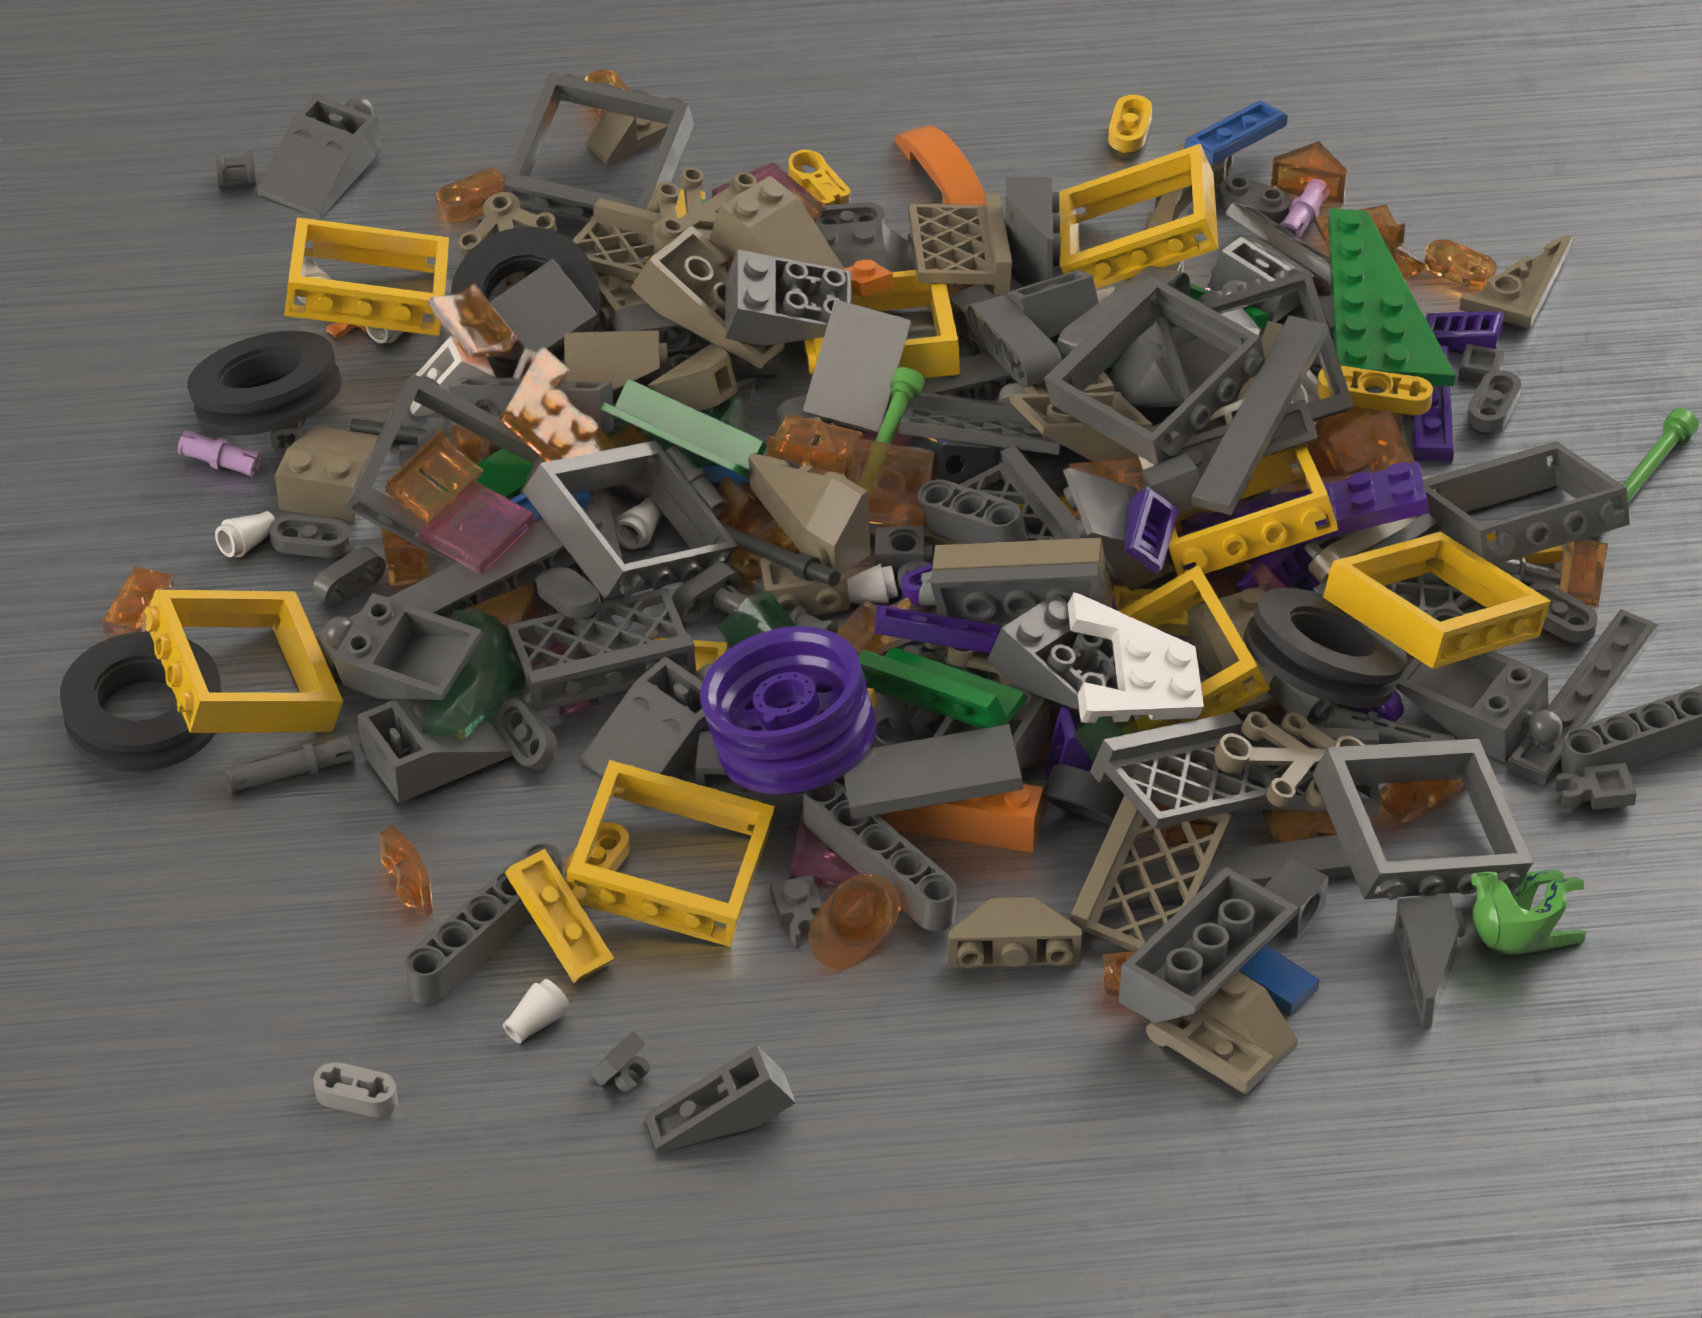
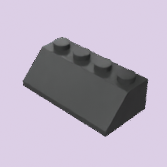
(1202, 947)

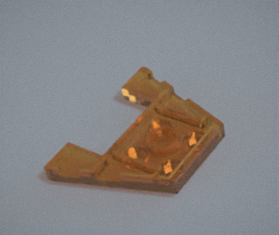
(551, 422)

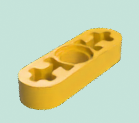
(1412, 395)

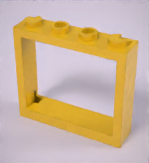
(1151, 247)
(366, 303)
(928, 355)
(1265, 529)
(1511, 612)
(1225, 689)
(205, 712)
(656, 902)

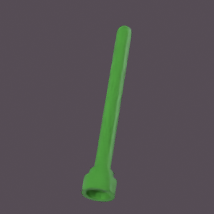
(905, 387)
(1677, 429)

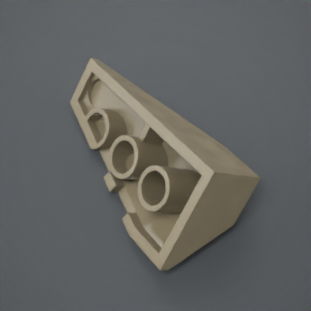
(689, 288)
(817, 512)

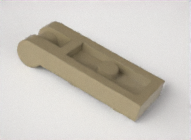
(1214, 1049)

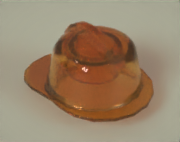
(853, 920)

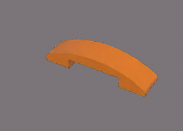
(943, 164)

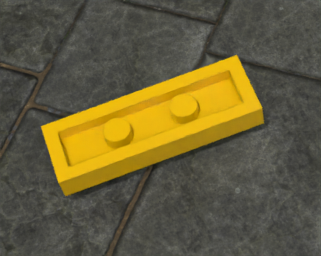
(559, 915)

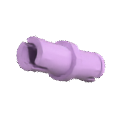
(1306, 207)
(219, 453)

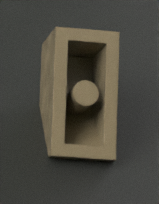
(1253, 1015)

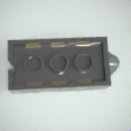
(1009, 578)

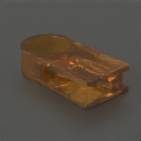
(472, 190)

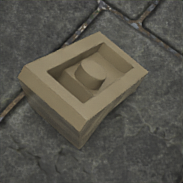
(622, 136)

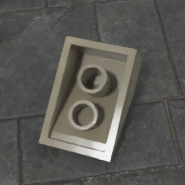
(771, 223)
(1073, 433)
(322, 472)
(1213, 647)

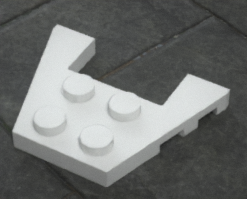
(1153, 668)

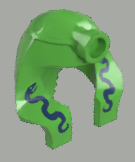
(1510, 925)

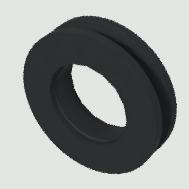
(525, 250)
(222, 379)
(1285, 641)
(123, 742)

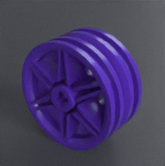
(788, 710)

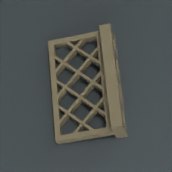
(624, 227)
(988, 242)
(1111, 864)

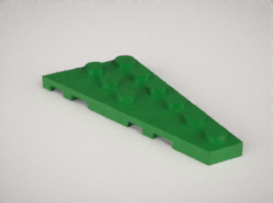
(1373, 308)

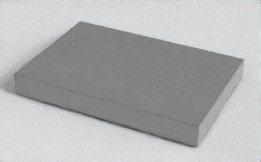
(856, 366)

